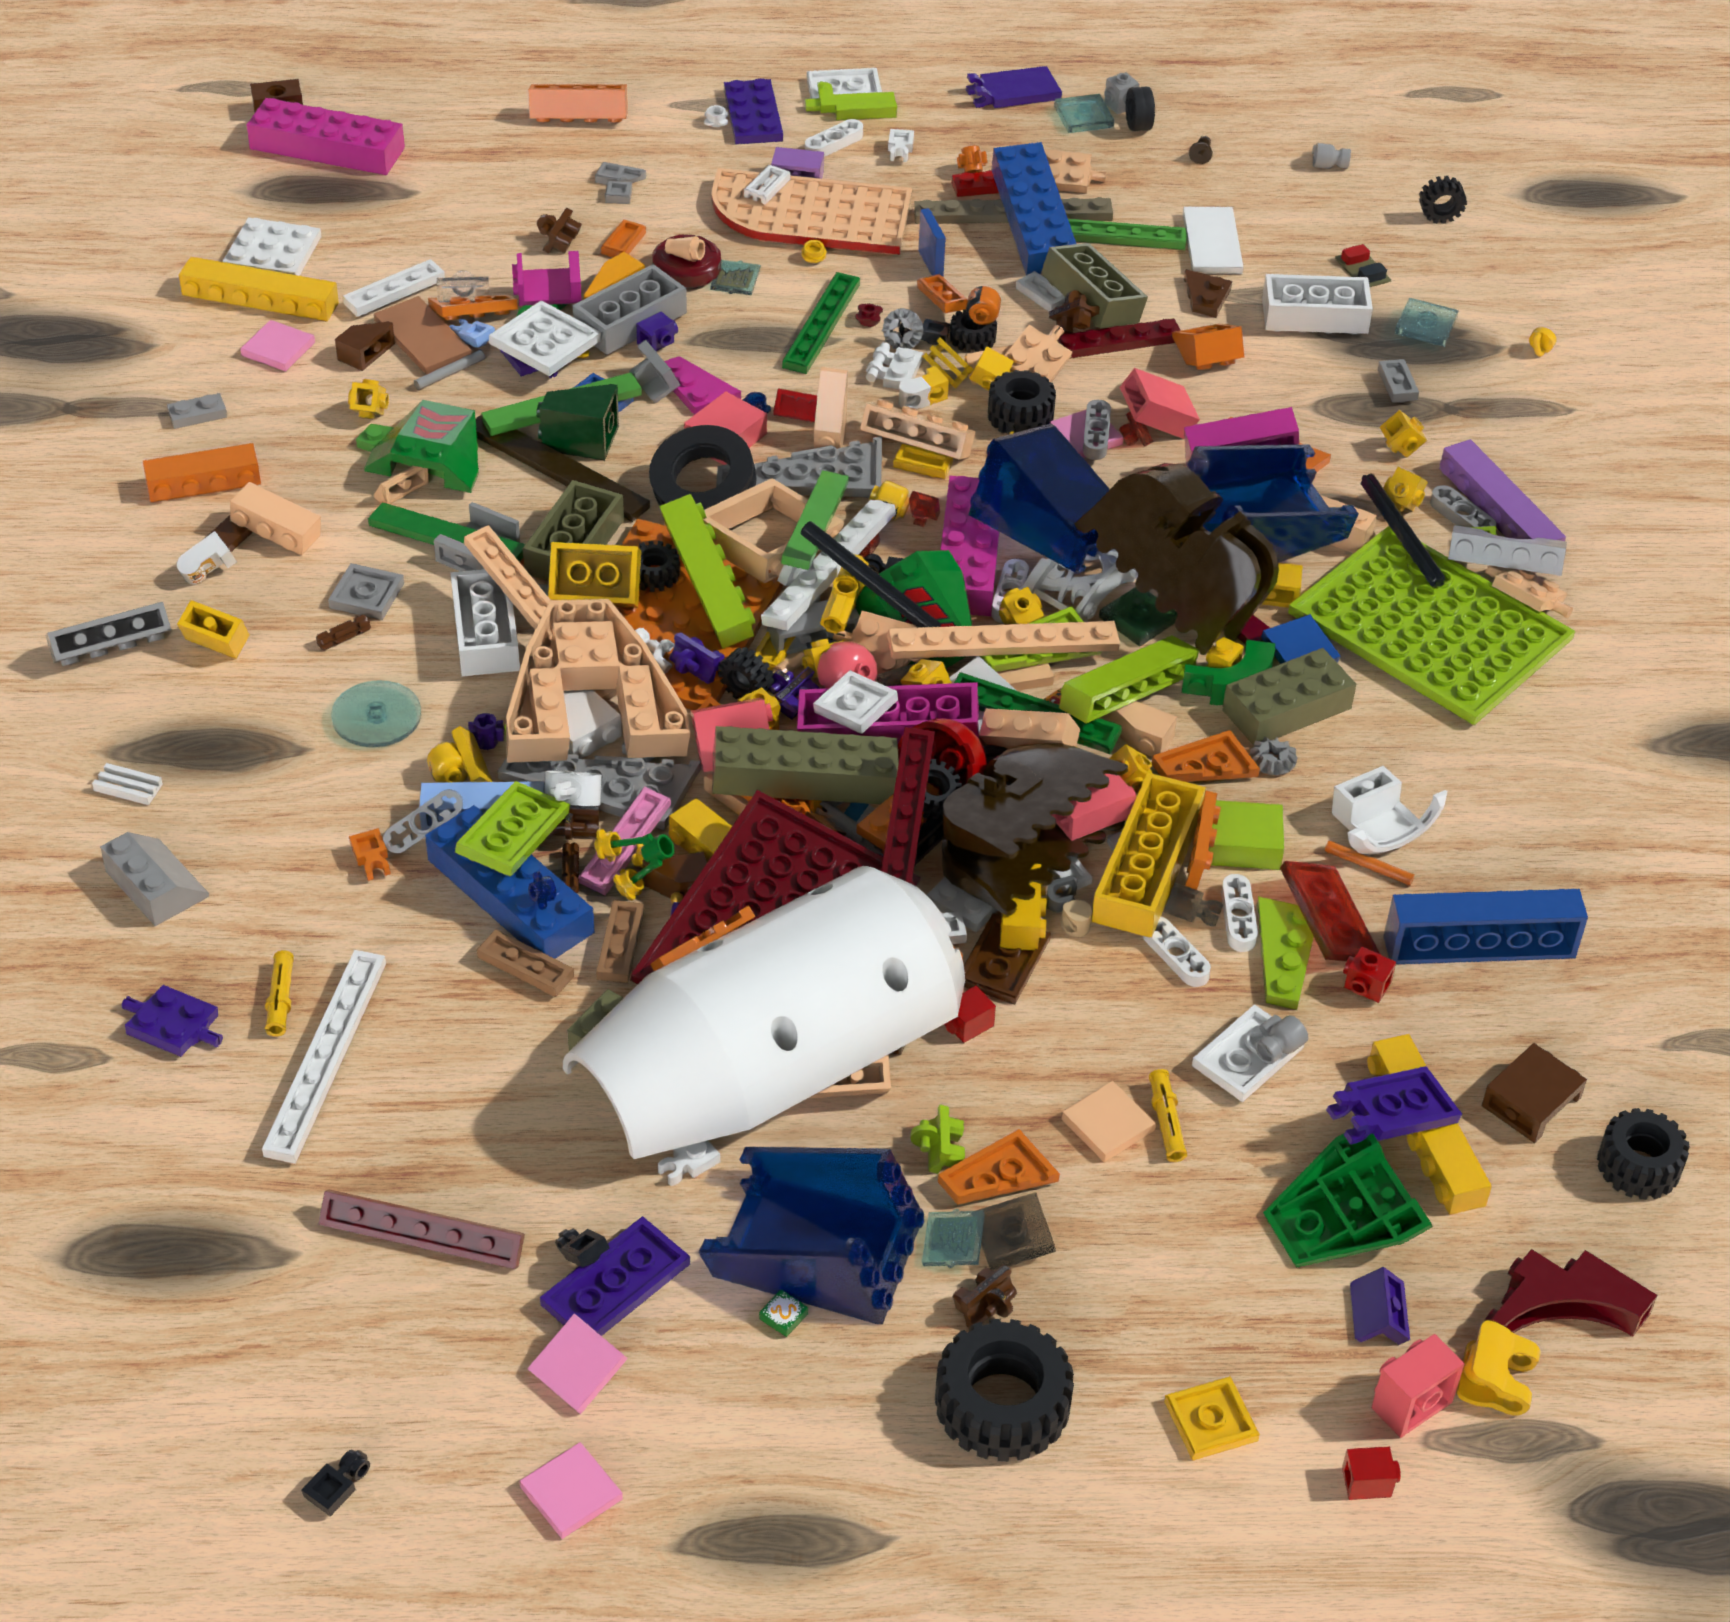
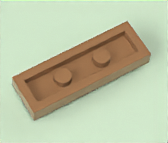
(620, 941)
(525, 963)

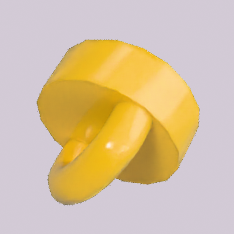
(1542, 340)

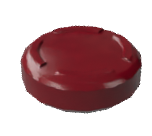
(686, 272)

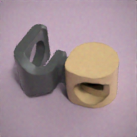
(1075, 913)

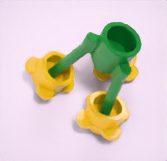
(649, 848)

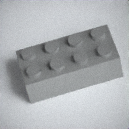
(629, 301)

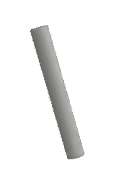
(449, 369)

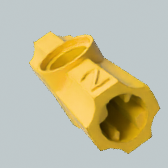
(841, 601)

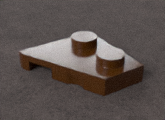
(1206, 292)

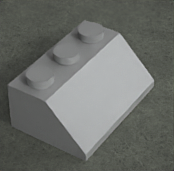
(151, 876)

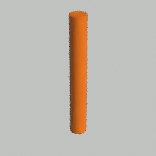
(1369, 863)

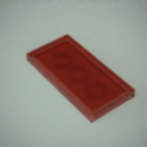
(1328, 909)

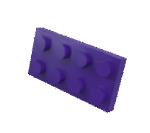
(753, 111)
(620, 1280)

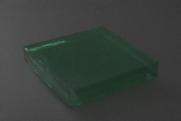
(1137, 616)

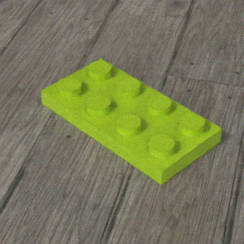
(512, 828)

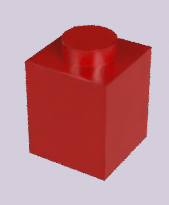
(974, 1015)
(1370, 1473)

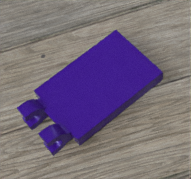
(1013, 87)
(1394, 1105)

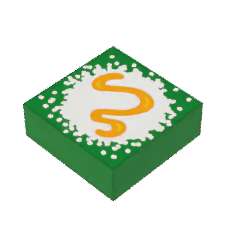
(783, 1313)

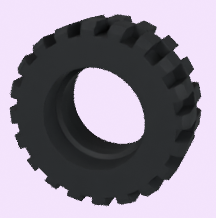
(997, 1428)

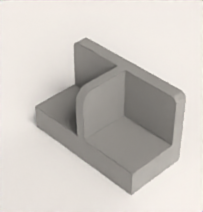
(654, 374)

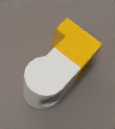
(924, 389)

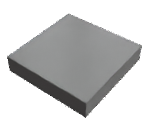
(366, 591)

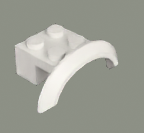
(1375, 815)

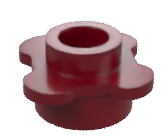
(869, 314)

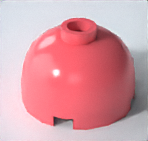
(841, 659)

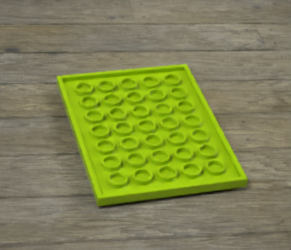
(1449, 642)

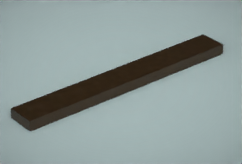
(559, 466)

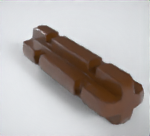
(343, 632)
(570, 865)

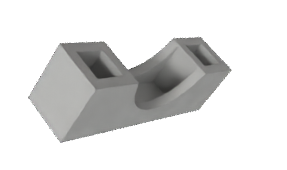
(1484, 548)

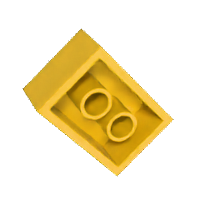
(595, 573)

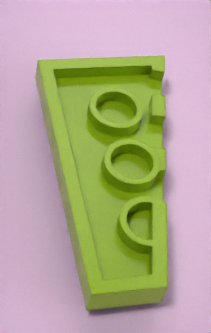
(1009, 662)
(1284, 951)

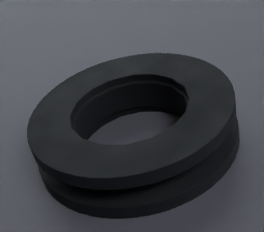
(699, 443)

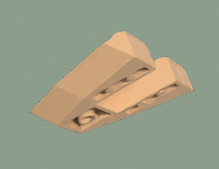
(591, 649)

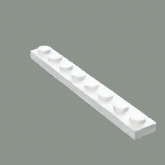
(824, 570)
(324, 1057)

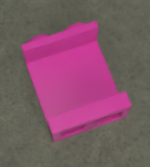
(548, 285)

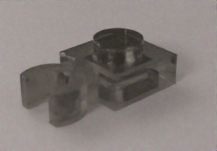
(1188, 904)

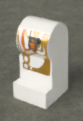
(204, 558)

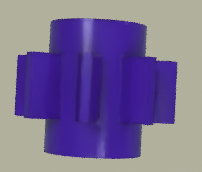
(487, 730)

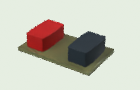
(1358, 263)

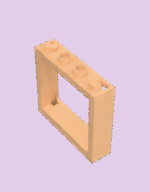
(748, 505)

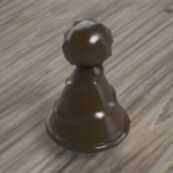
(1201, 151)

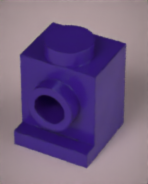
(657, 330)

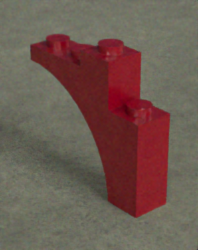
(1580, 1291)

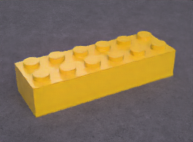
(1148, 855)

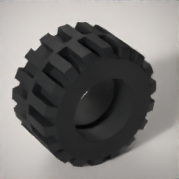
(1020, 401)
(1636, 1172)

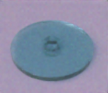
(376, 713)

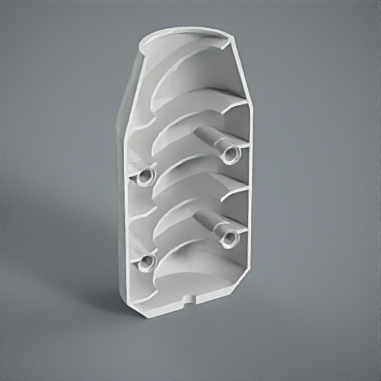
(774, 1012)

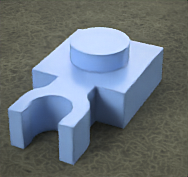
(473, 334)

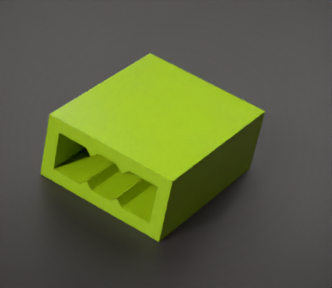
(1249, 835)

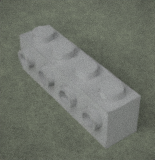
(107, 632)

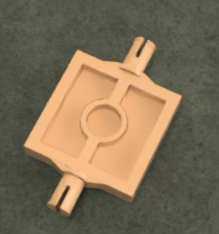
(1073, 170)
(1039, 352)
(1530, 590)
(872, 634)

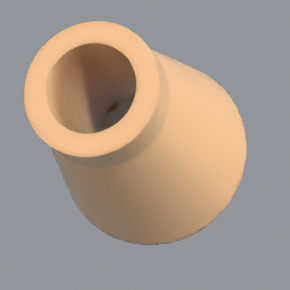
(688, 248)

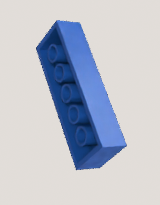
(1031, 202)
(507, 898)
(1485, 926)

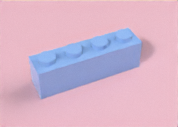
(480, 794)

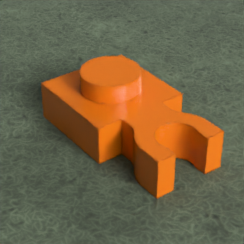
(370, 852)

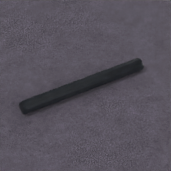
(1403, 530)
(868, 576)

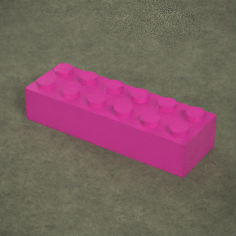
(326, 136)
(971, 544)
(913, 707)

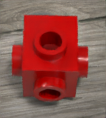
(1369, 974)

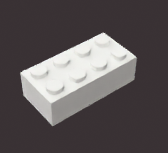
(1317, 303)
(484, 624)

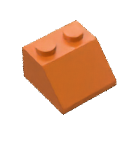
(1210, 345)

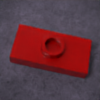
(795, 405)

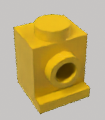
(1224, 654)

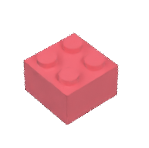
(1417, 1384)

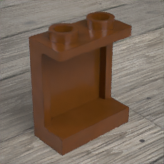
(1533, 1091)

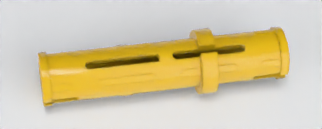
(278, 1002)
(1161, 1086)

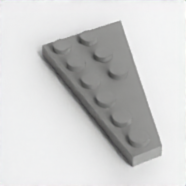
(804, 467)
(620, 779)

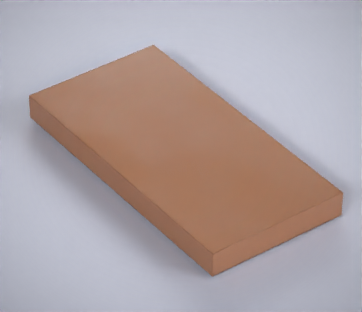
(423, 335)

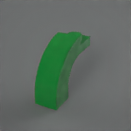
(1213, 681)

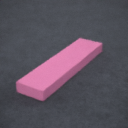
(636, 822)

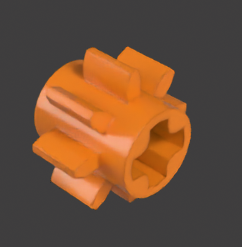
(972, 159)

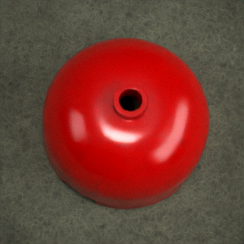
(955, 746)

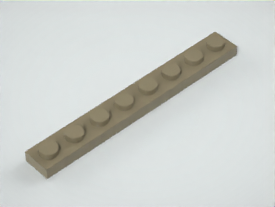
(993, 211)

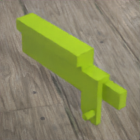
(854, 105)

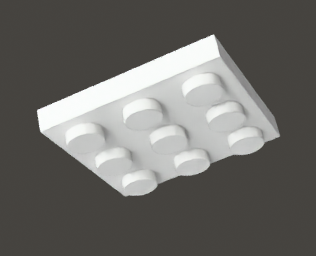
(273, 246)
(545, 338)

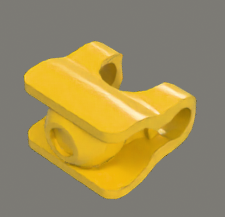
(1486, 1375)

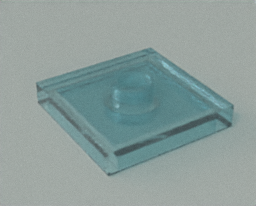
(1084, 113)
(1426, 322)

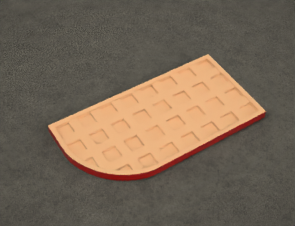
(818, 209)

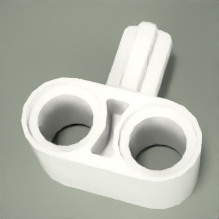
(574, 787)

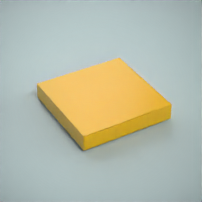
(1211, 1418)

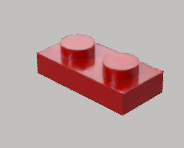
(974, 184)

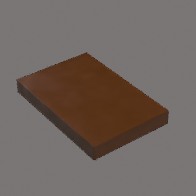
(1000, 970)

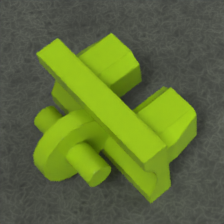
(935, 1138)

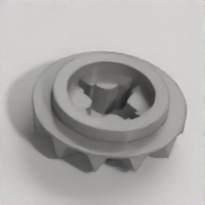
(910, 320)
(1267, 762)

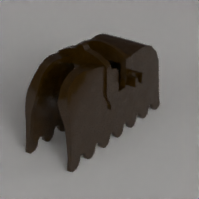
(1204, 575)
(1002, 830)

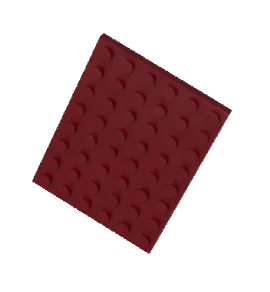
(760, 864)

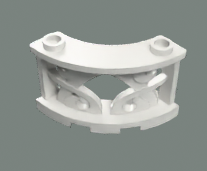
(1093, 588)

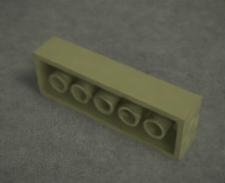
(804, 765)

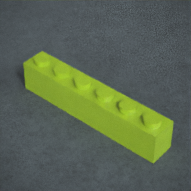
(707, 571)
(1127, 679)

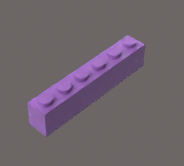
(1495, 493)

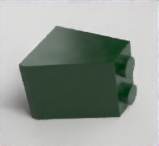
(580, 420)

